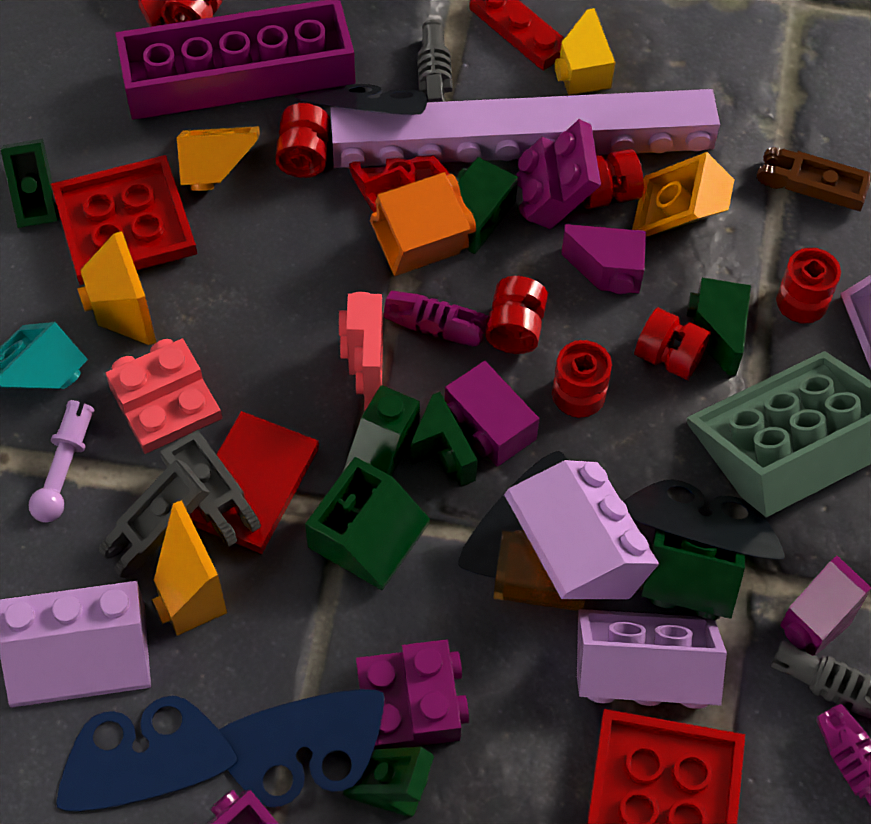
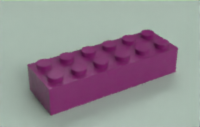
(236, 58)

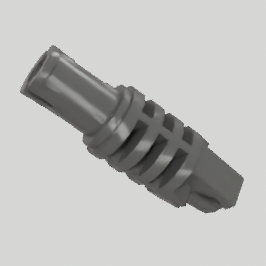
(434, 63)
(827, 678)

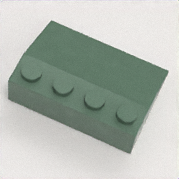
(790, 432)

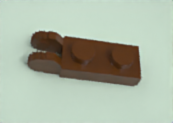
(815, 177)

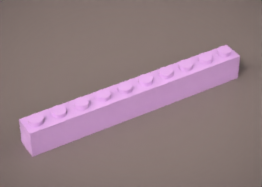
(510, 126)

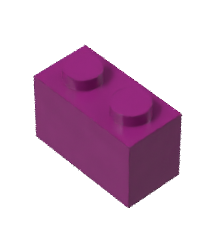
(491, 414)

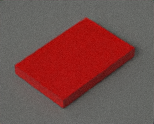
(268, 468)

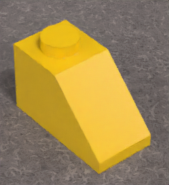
(585, 57)

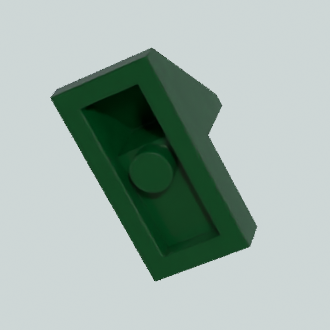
(442, 436)
(393, 779)

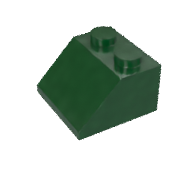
(694, 576)

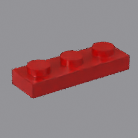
(521, 29)

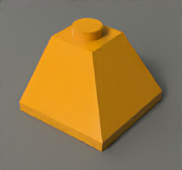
(211, 154)
(683, 195)
(116, 292)
(186, 577)

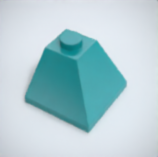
(39, 358)

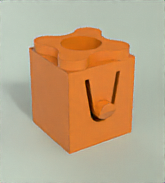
(422, 222)

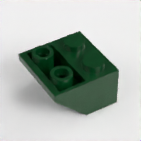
(366, 523)

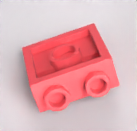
(363, 341)
(162, 394)

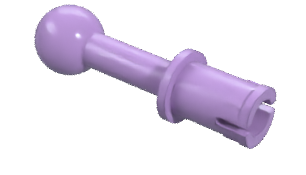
(47, 502)

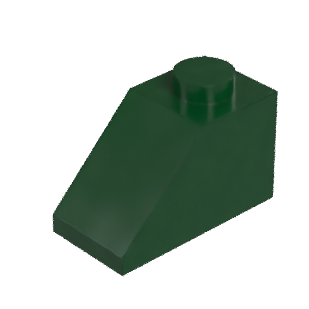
(29, 182)
(488, 195)
(724, 312)
(386, 430)

